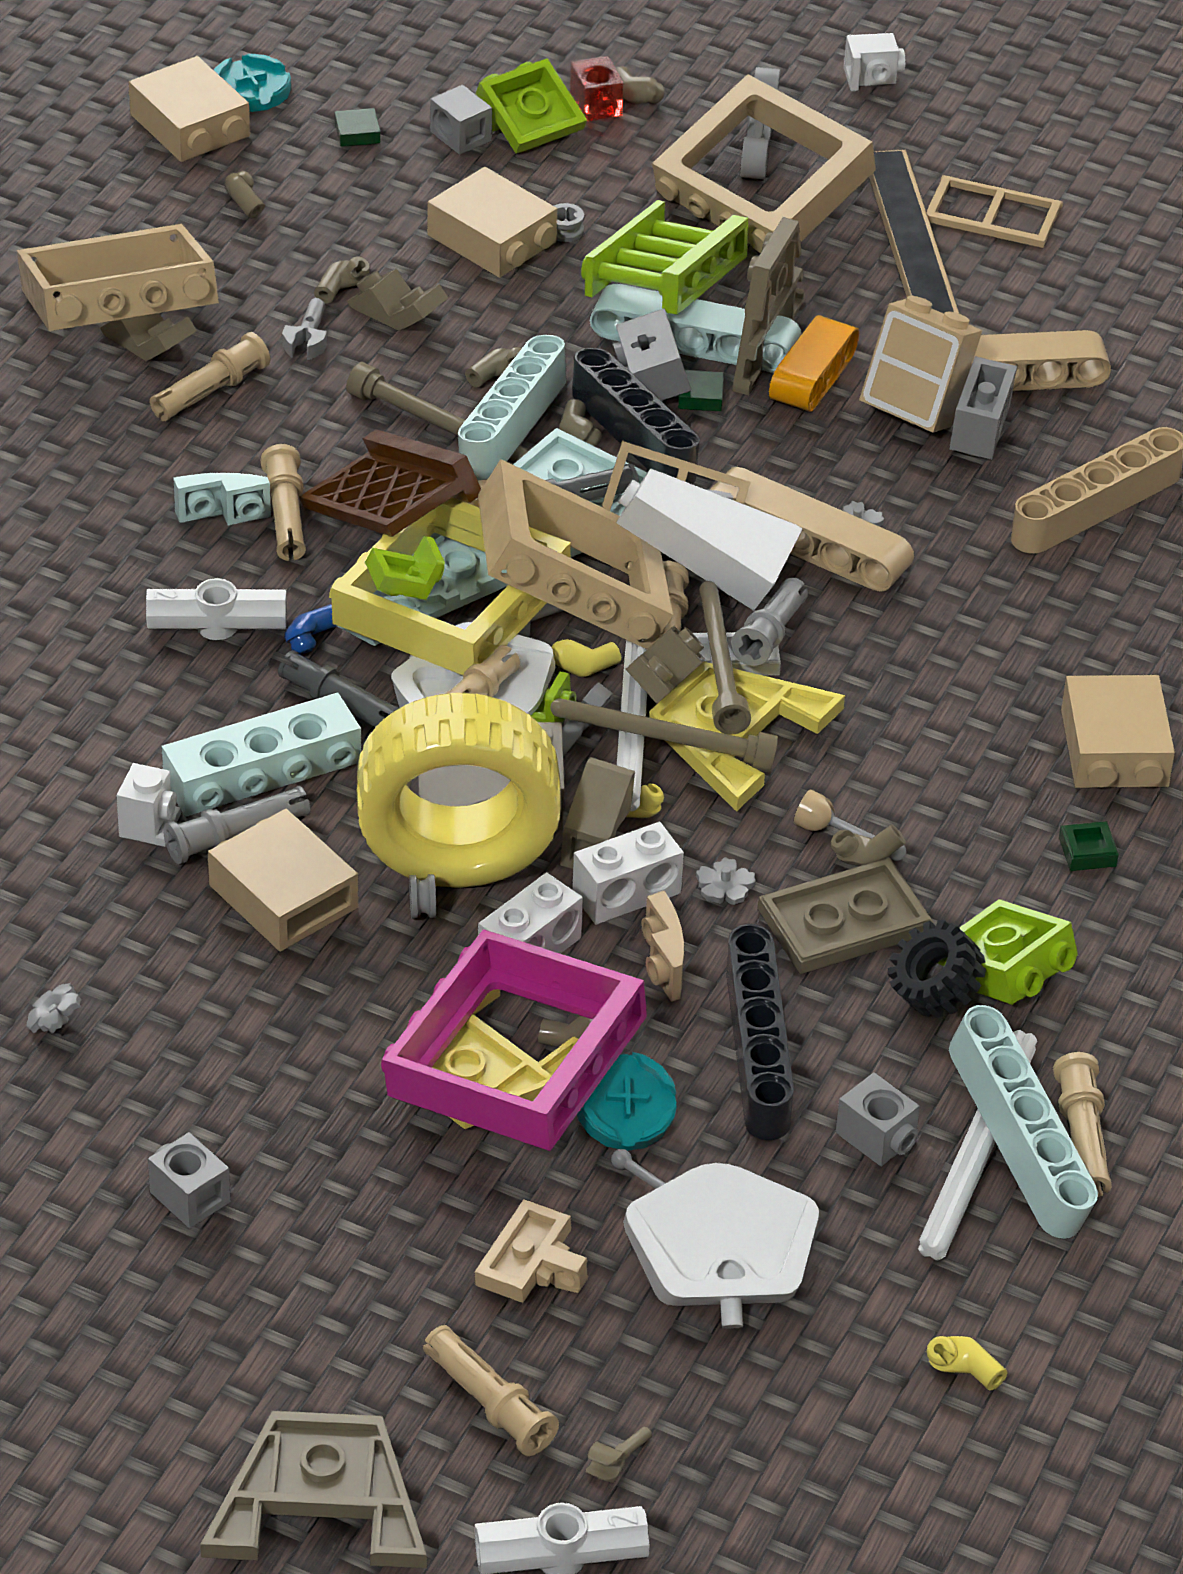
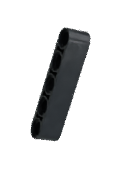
(631, 410)
(759, 1032)

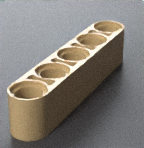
(1049, 358)
(1097, 490)
(829, 534)

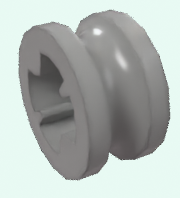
(569, 222)
(422, 896)

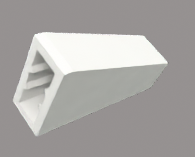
(710, 534)

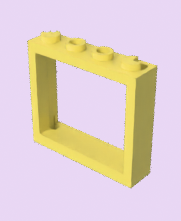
(422, 635)

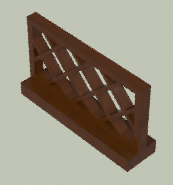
(393, 481)

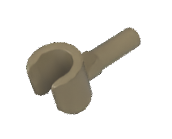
(608, 1462)

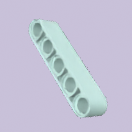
(699, 330)
(513, 404)
(1023, 1122)

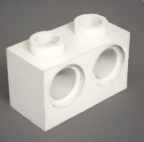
(625, 870)
(540, 915)

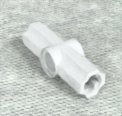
(216, 609)
(538, 1543)

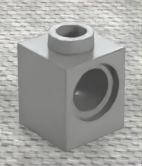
(460, 119)
(878, 1119)
(189, 1179)

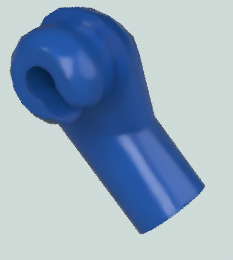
(305, 625)

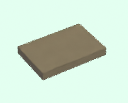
(843, 915)

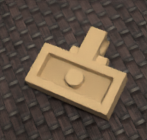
(532, 1253)

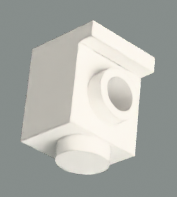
(872, 60)
(146, 804)

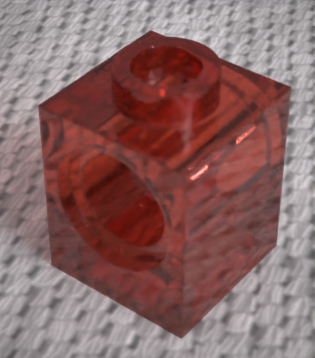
(596, 88)

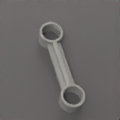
(758, 135)

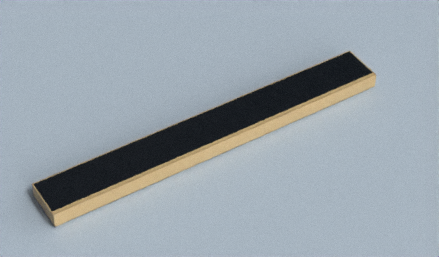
(910, 230)

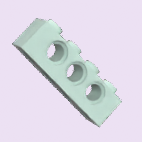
(262, 754)

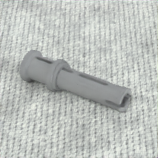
(766, 627)
(215, 827)

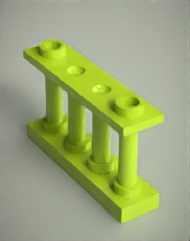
(681, 278)

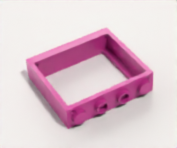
(506, 964)

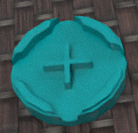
(257, 79)
(630, 1104)

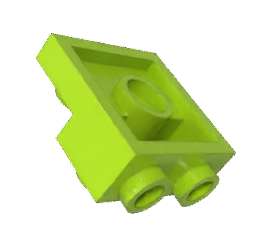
(531, 105)
(1019, 949)

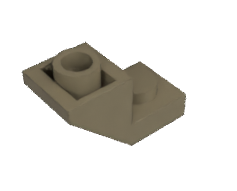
(392, 301)
(148, 334)
(667, 662)
(597, 808)

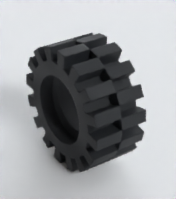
(951, 982)

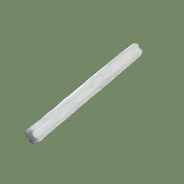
(634, 702)
(963, 1177)

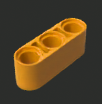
(814, 363)

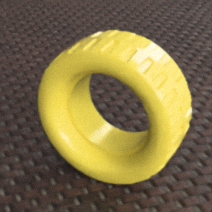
(458, 842)

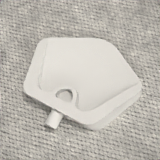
(523, 688)
(722, 1239)

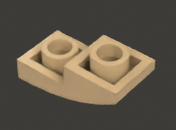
(666, 944)

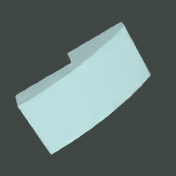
(212, 494)

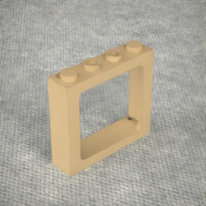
(847, 167)
(117, 277)
(519, 500)

